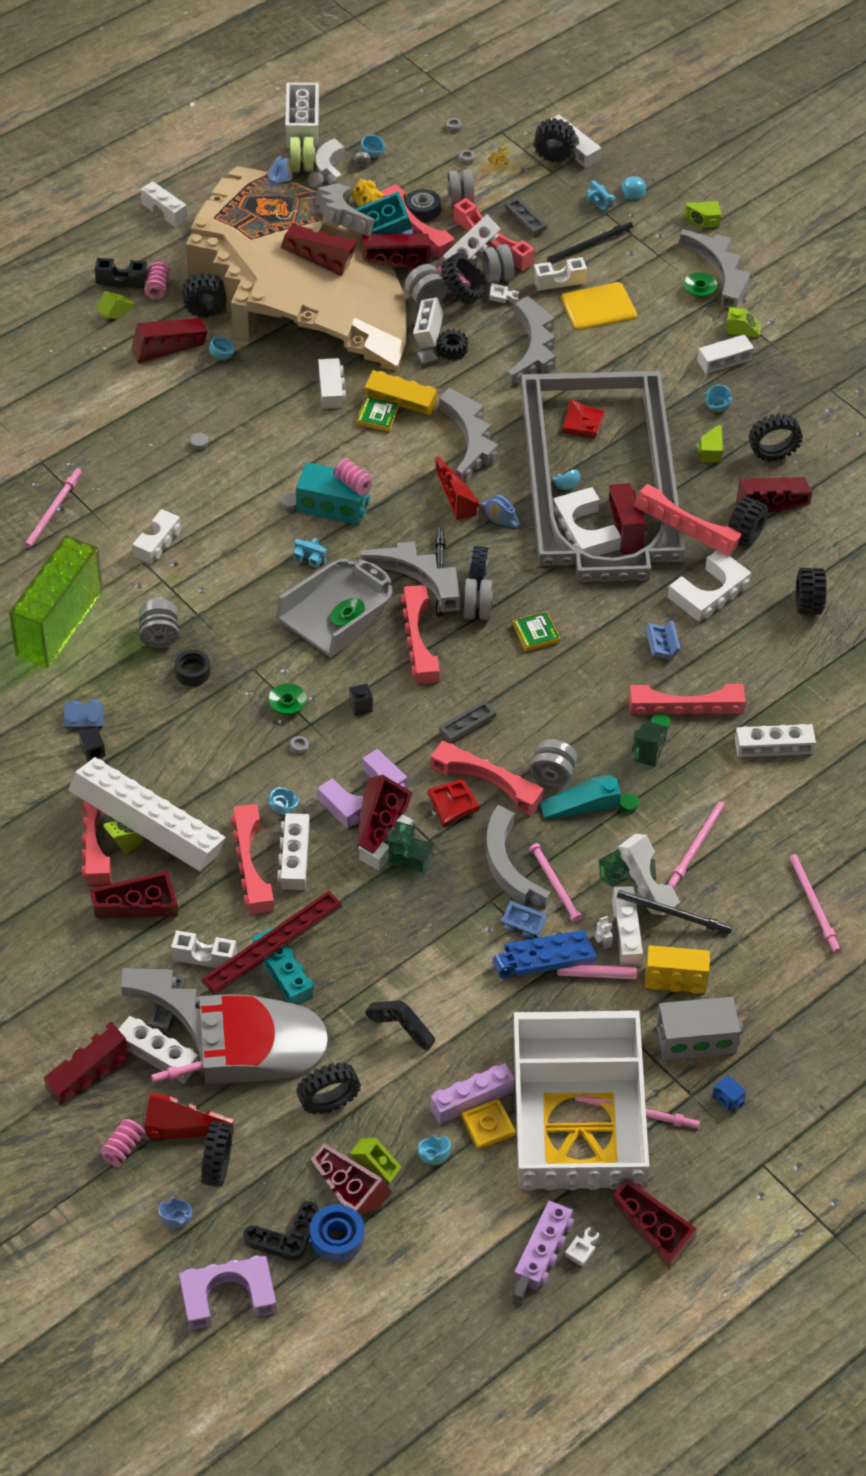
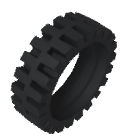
(456, 285)
(771, 424)
(323, 1078)
(217, 1153)

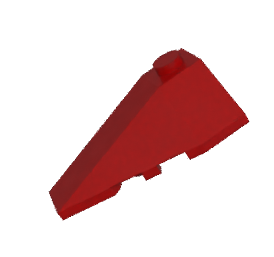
(457, 492)
(173, 1120)

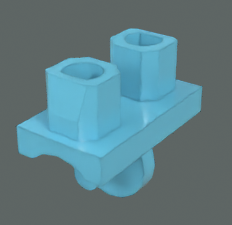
(598, 195)
(311, 551)

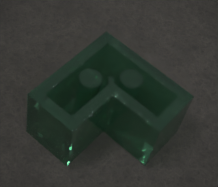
(649, 743)
(407, 850)
(615, 870)

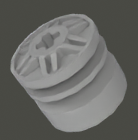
(158, 623)

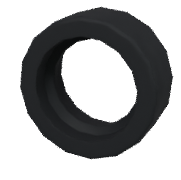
(193, 656)

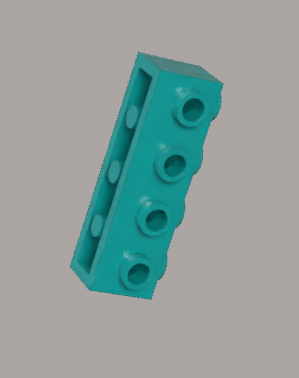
(288, 974)

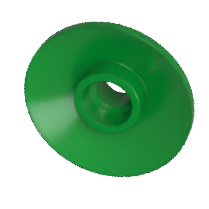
(700, 284)
(347, 611)
(287, 693)

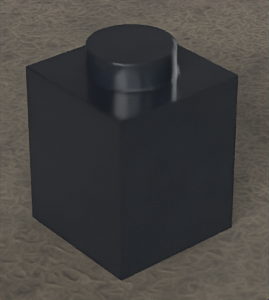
(360, 699)
(92, 744)

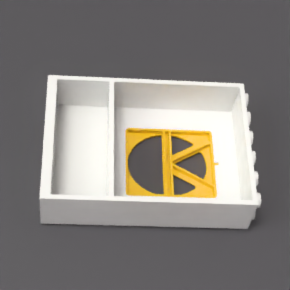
(572, 1057)

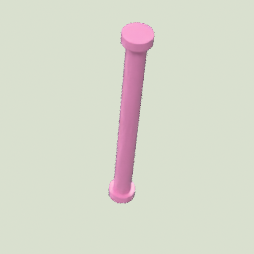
(536, 850)

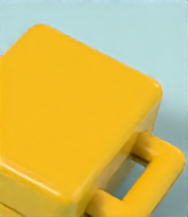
(598, 306)

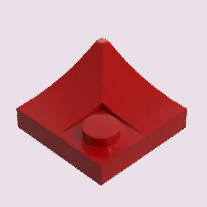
(582, 420)
(453, 801)

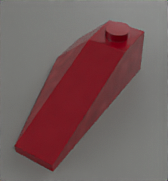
(381, 807)
(350, 1181)

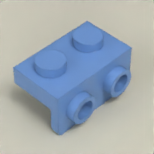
(663, 640)
(83, 714)
(524, 919)

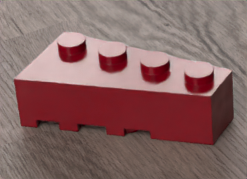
(320, 248)
(397, 249)
(167, 337)
(776, 492)
(627, 517)
(136, 897)
(88, 1065)
(656, 1224)

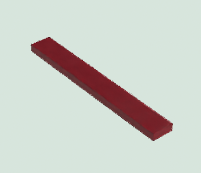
(271, 943)

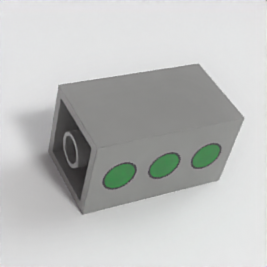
(698, 1028)

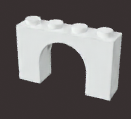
(578, 504)
(702, 603)

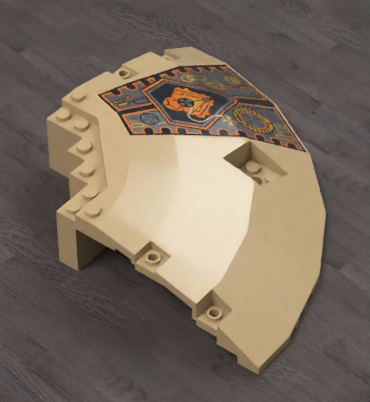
(241, 241)

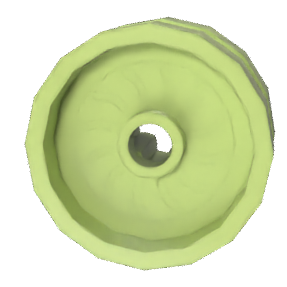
(302, 154)

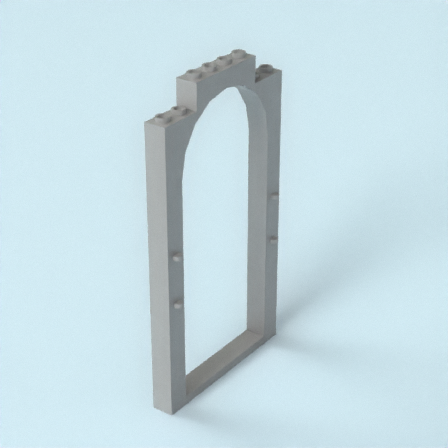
(551, 545)

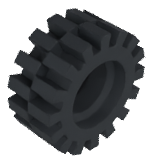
(452, 338)

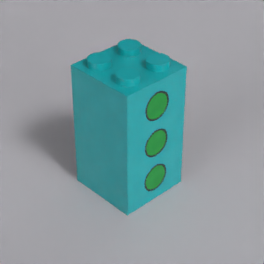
(327, 497)

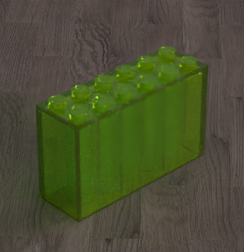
(56, 601)

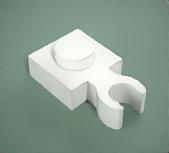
(501, 294)
(603, 934)
(582, 1249)

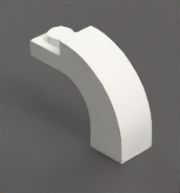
(326, 157)

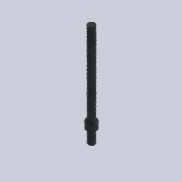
(616, 231)
(440, 545)
(711, 923)

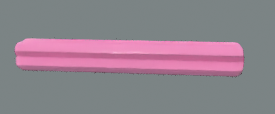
(599, 971)

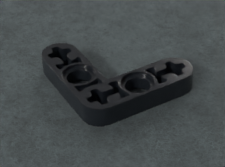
(400, 1012)
(291, 1240)

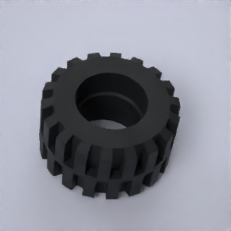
(556, 130)
(204, 294)
(749, 520)
(810, 591)

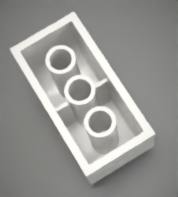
(302, 112)

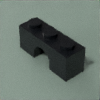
(108, 274)

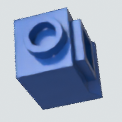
(729, 1094)

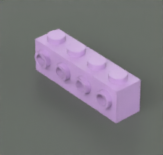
(472, 1092)
(543, 1245)

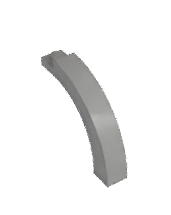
(501, 868)

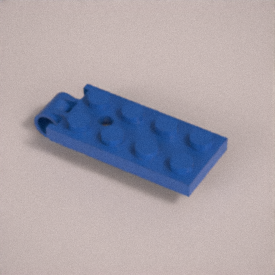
(550, 954)

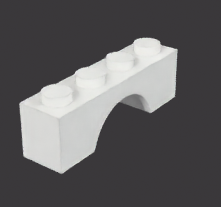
(586, 150)
(637, 854)
(628, 929)

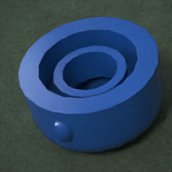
(337, 1218)

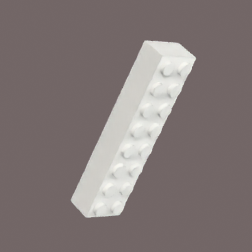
(147, 813)

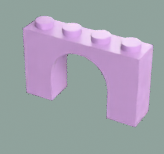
(348, 806)
(250, 1273)

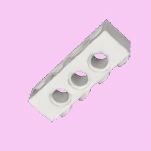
(486, 227)
(775, 740)
(294, 863)
(153, 1038)

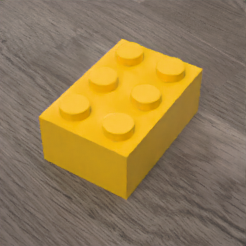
(677, 969)

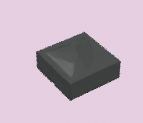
(426, 357)
(520, 1290)

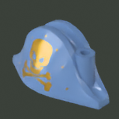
(280, 171)
(500, 511)

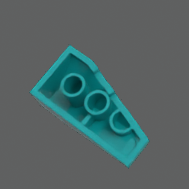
(588, 796)

